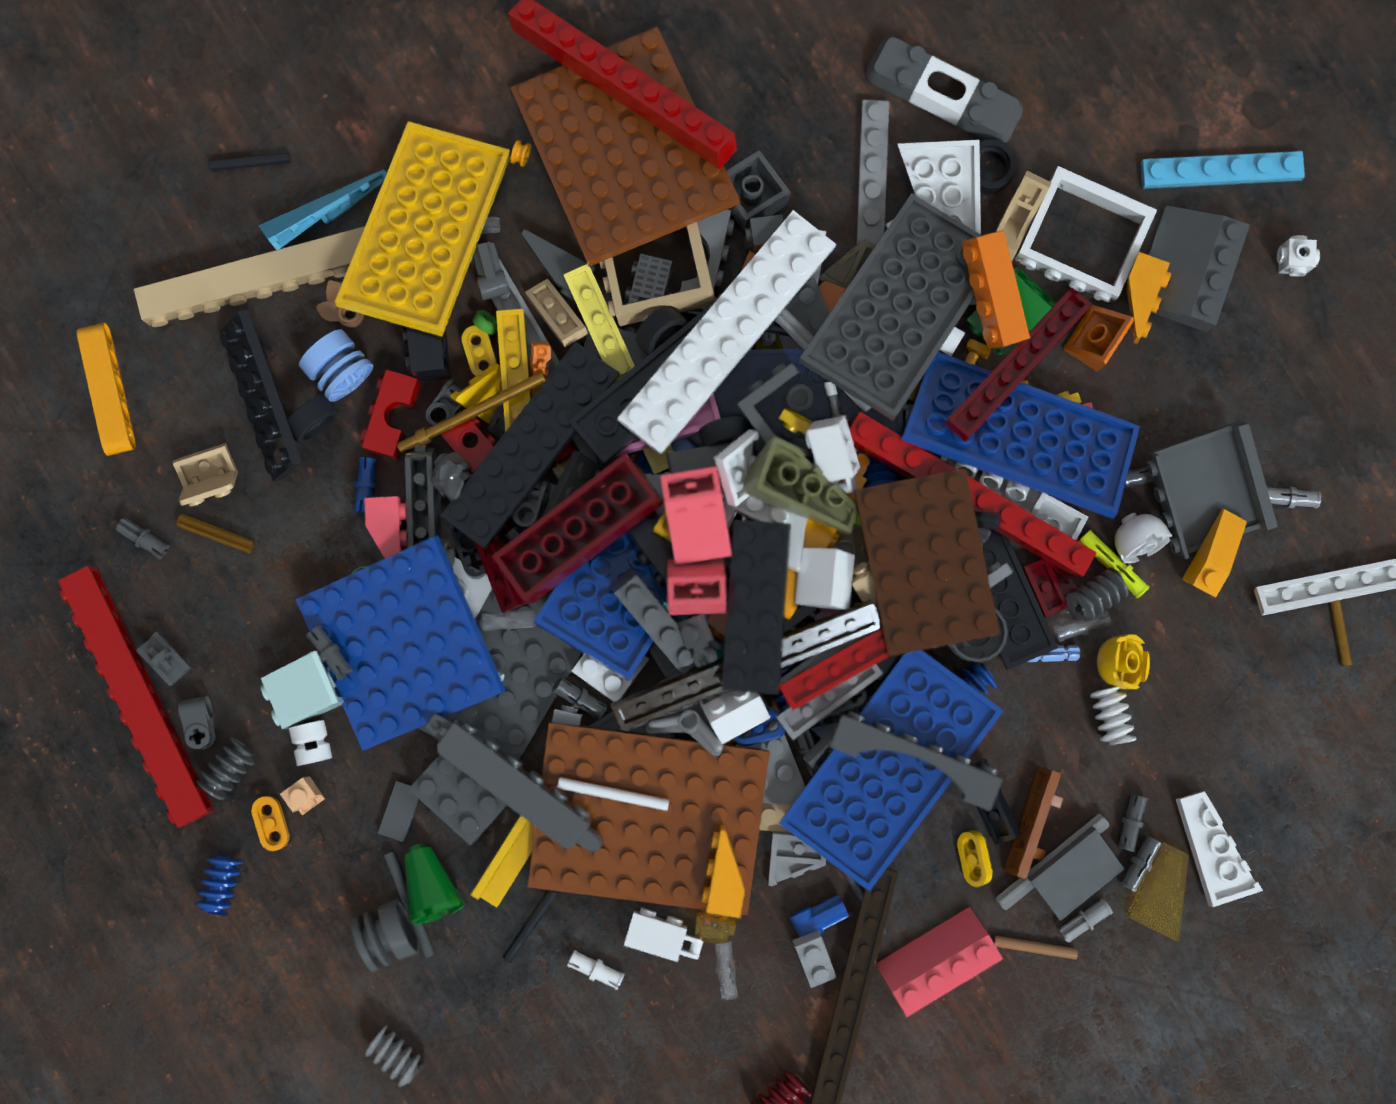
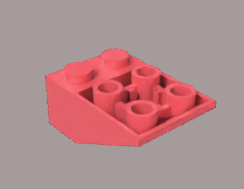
(696, 515)
(387, 523)

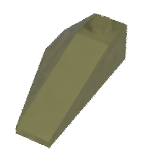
(792, 483)

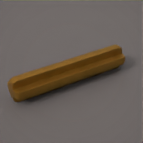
(215, 533)

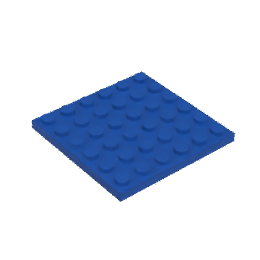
(407, 643)

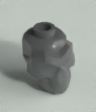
(450, 474)

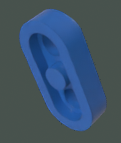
(761, 732)

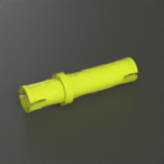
(1105, 554)

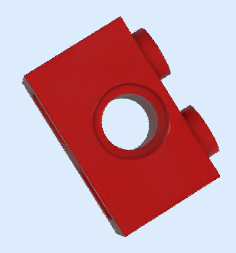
(456, 439)

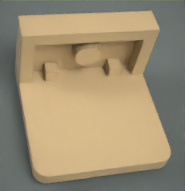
(205, 474)

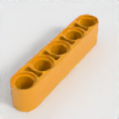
(106, 389)

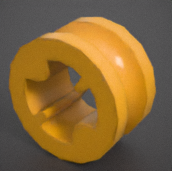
(520, 153)

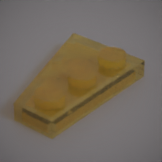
(1162, 893)

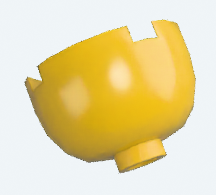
(1123, 661)

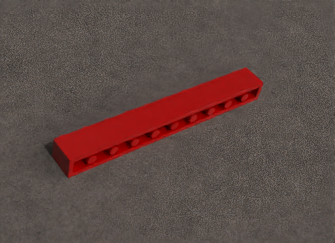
(623, 82)
(1015, 521)
(135, 696)

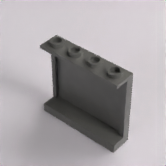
(1203, 477)

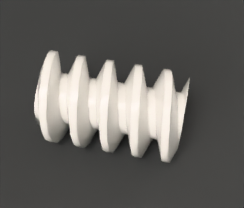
(1112, 716)

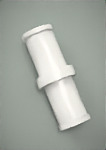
(595, 969)

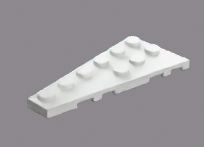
(947, 178)

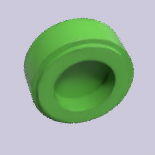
(485, 321)

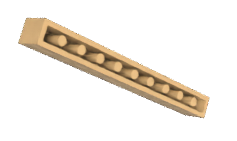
(247, 279)

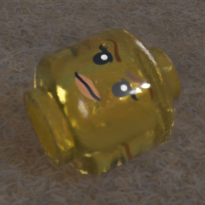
(714, 927)

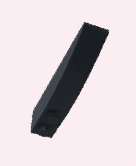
(650, 547)

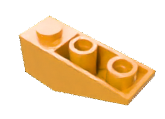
(1142, 290)
(726, 884)

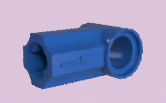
(819, 917)

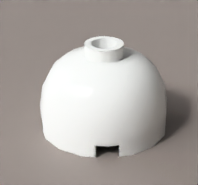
(1140, 536)

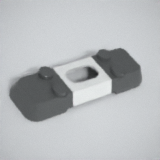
(904, 74)

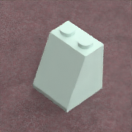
(300, 691)

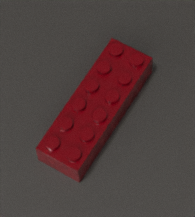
(578, 529)

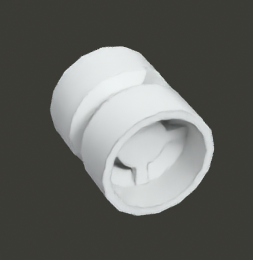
(308, 733)

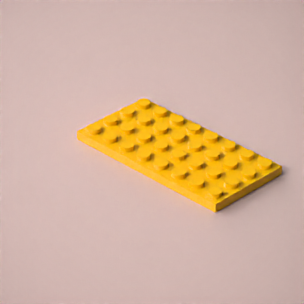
(423, 229)

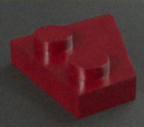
(1049, 586)

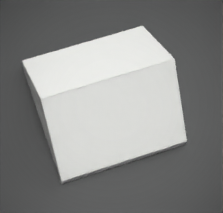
(824, 578)

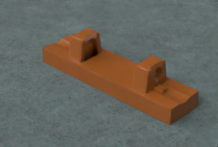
(1032, 822)

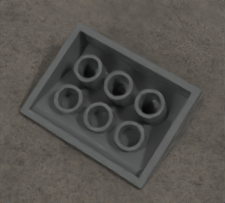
(1202, 262)

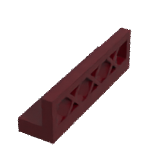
(504, 591)

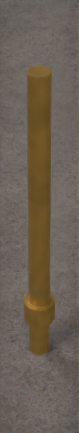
(424, 435)

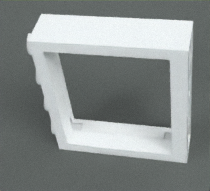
(1102, 197)

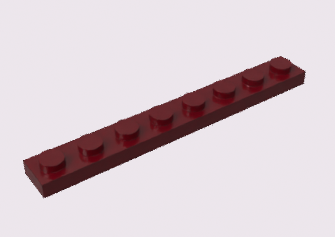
(1017, 365)

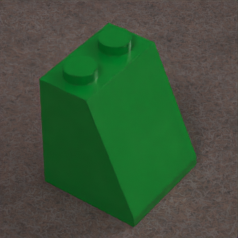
(1035, 304)

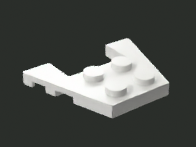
(763, 512)

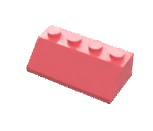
(938, 961)

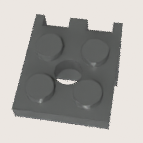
(761, 390)

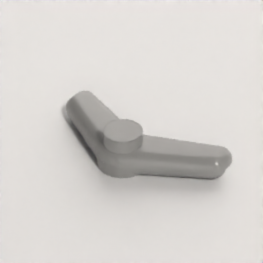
(690, 723)

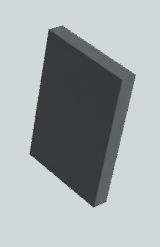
(1076, 873)

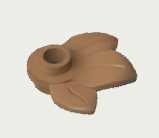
(332, 313)

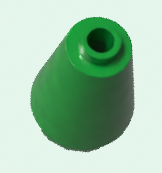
(428, 887)

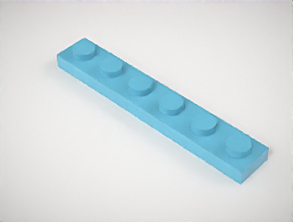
(1222, 169)

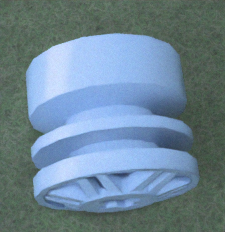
(335, 365)

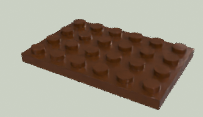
(926, 562)

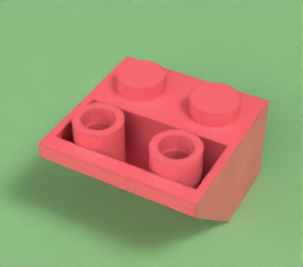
(696, 587)

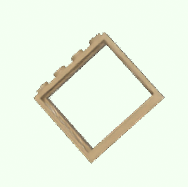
(680, 301)

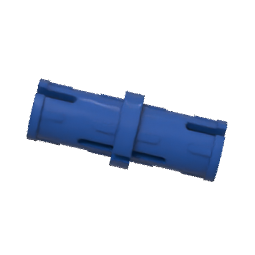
(365, 482)

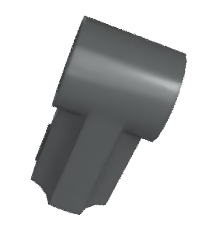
(491, 277)

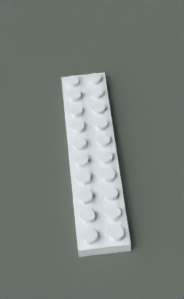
(726, 332)

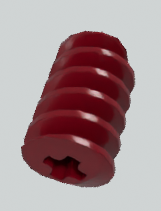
(786, 1091)

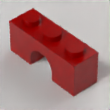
(393, 391)

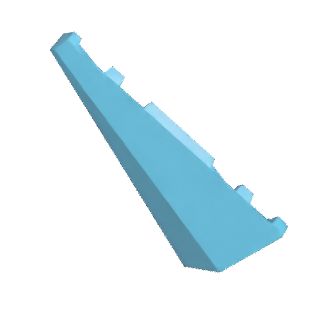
(328, 208)

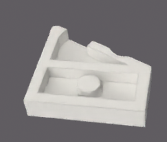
(734, 466)

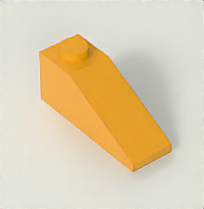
(1216, 554)

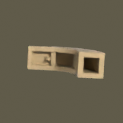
(1022, 210)

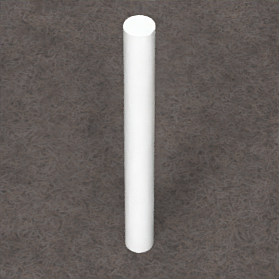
(612, 793)

